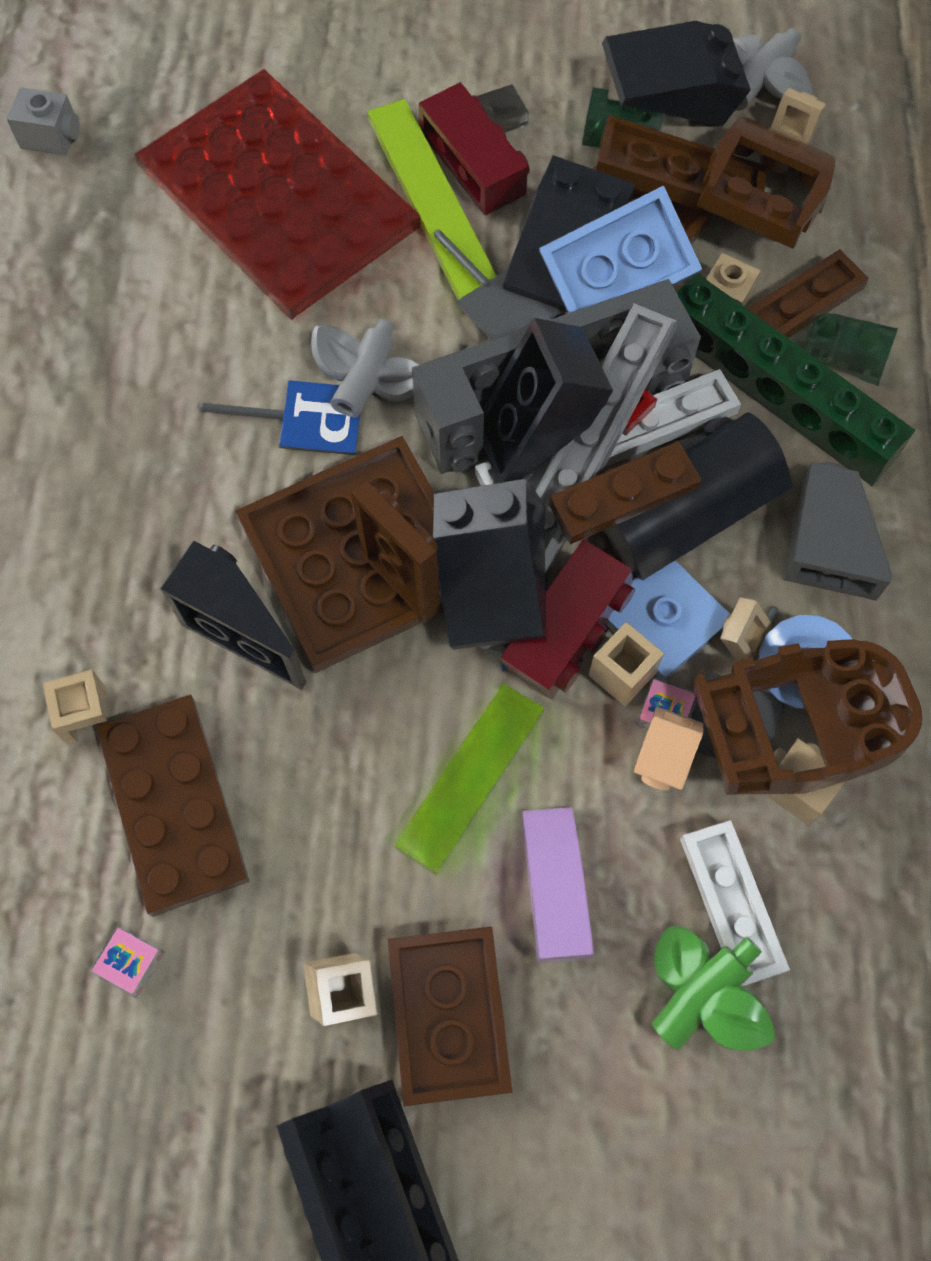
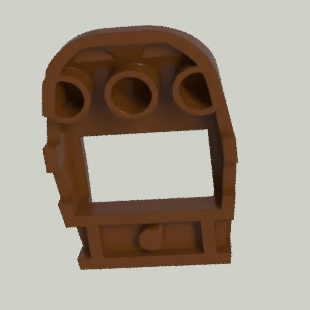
(753, 208)
(853, 699)

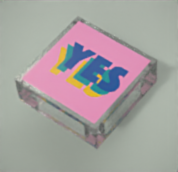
(666, 696)
(127, 961)

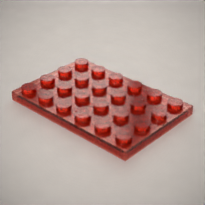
(278, 192)

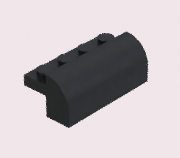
(739, 474)
(365, 1181)

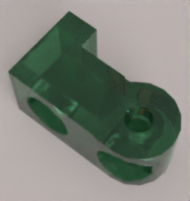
(601, 107)
(851, 344)

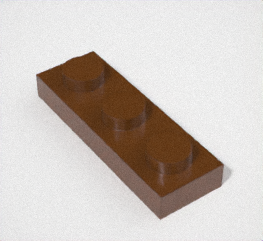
(811, 294)
(624, 492)

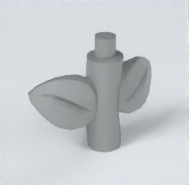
(771, 65)
(362, 366)

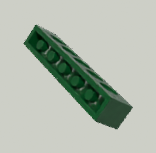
(793, 383)

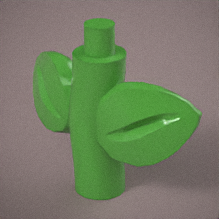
(709, 992)

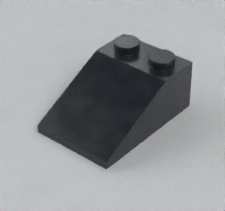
(679, 71)
(564, 201)
(542, 399)
(491, 563)
(222, 606)

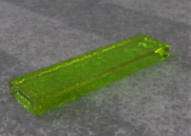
(469, 779)

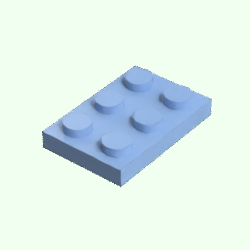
(621, 253)

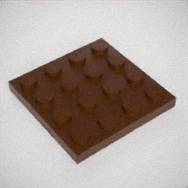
(315, 555)

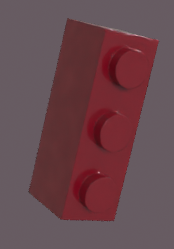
(474, 148)
(576, 611)

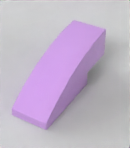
(556, 886)

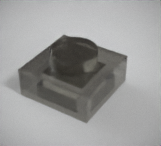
(505, 108)

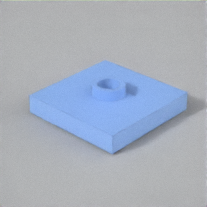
(672, 615)

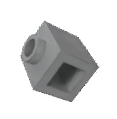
(43, 121)

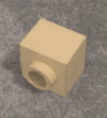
(734, 278)

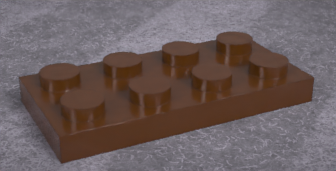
(661, 159)
(172, 805)

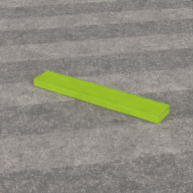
(429, 193)

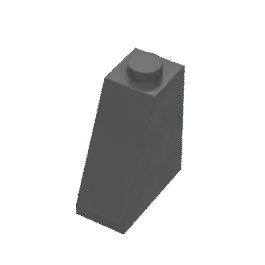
(836, 536)

